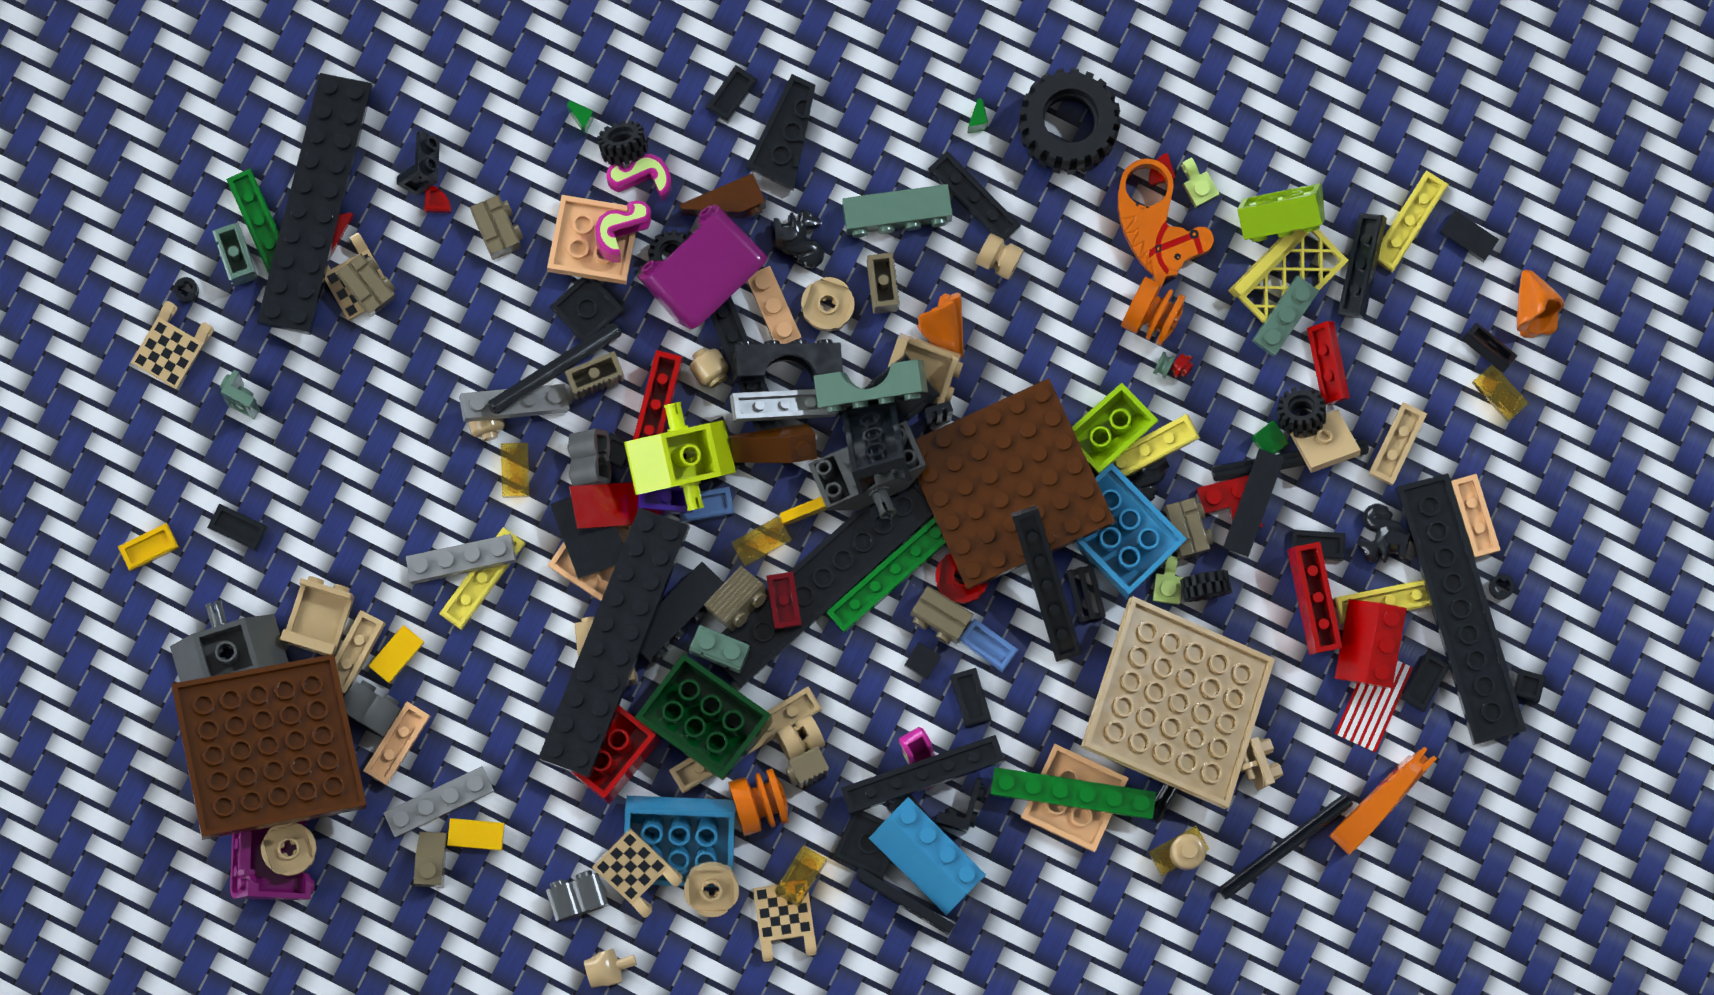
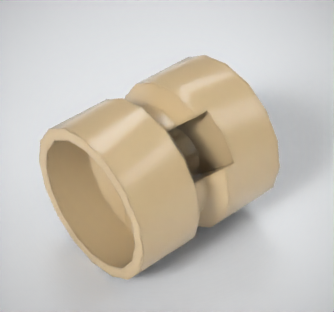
(999, 256)
(790, 738)

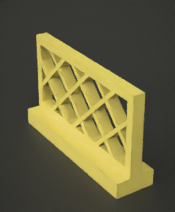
(1276, 254)

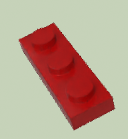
(1328, 362)

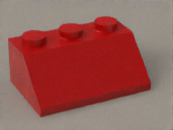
(1370, 643)
(621, 755)

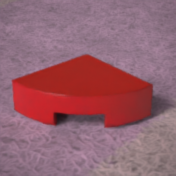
(1155, 177)
(436, 201)

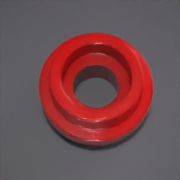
(1182, 365)

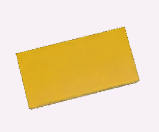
(802, 511)
(148, 547)
(396, 654)
(476, 834)

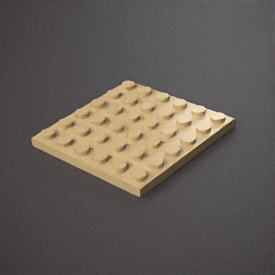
(1178, 702)

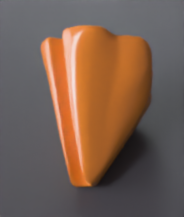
(1537, 306)
(944, 323)

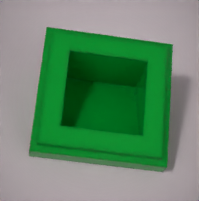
(581, 115)
(979, 118)
(1270, 438)

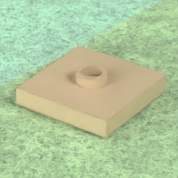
(1330, 444)

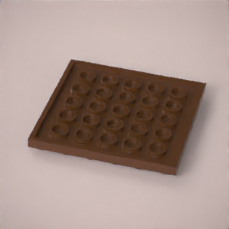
(1002, 463)
(268, 746)

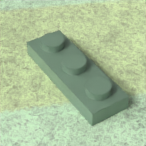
(1285, 315)

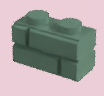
(235, 254)
(719, 649)

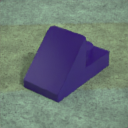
(666, 500)

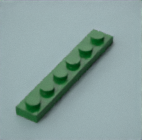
(887, 576)
(1073, 793)

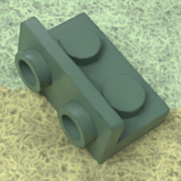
(237, 396)

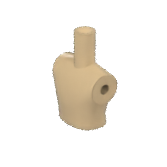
(606, 968)

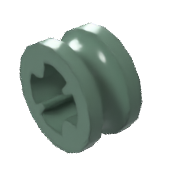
(1164, 365)

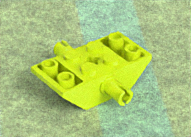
(659, 462)

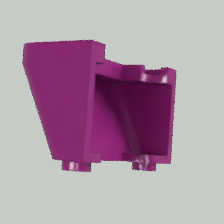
(703, 269)
(254, 880)

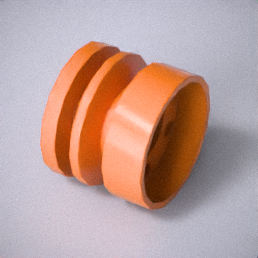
(1153, 311)
(759, 802)

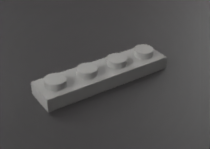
(544, 400)
(776, 405)
(461, 559)
(438, 802)

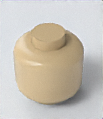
(709, 367)
(486, 428)
(1187, 851)

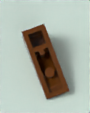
(736, 199)
(775, 445)

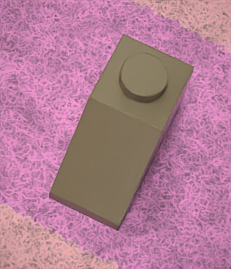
(430, 860)

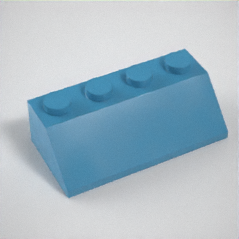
(927, 856)

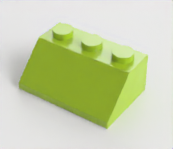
(1282, 212)
(1112, 427)

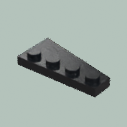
(782, 141)

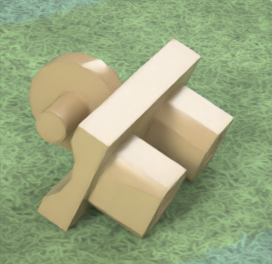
(1256, 764)

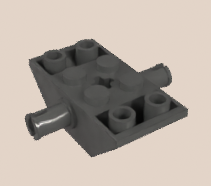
(838, 486)
(252, 640)

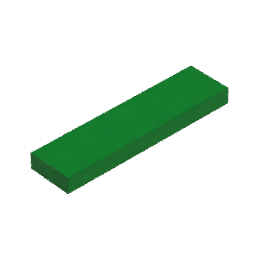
(255, 214)

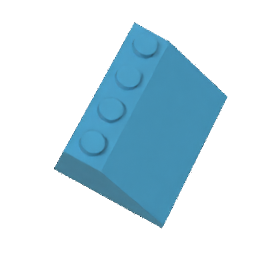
(1138, 540)
(684, 830)

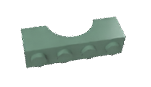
(903, 379)

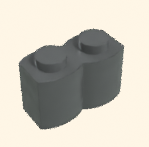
(589, 457)
(371, 709)
(577, 896)

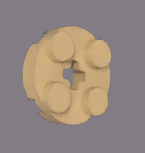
(820, 291)
(302, 857)
(723, 899)

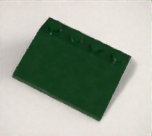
(704, 717)

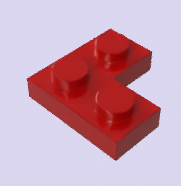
(1222, 496)

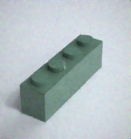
(897, 210)

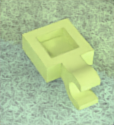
(1200, 186)
(1168, 586)

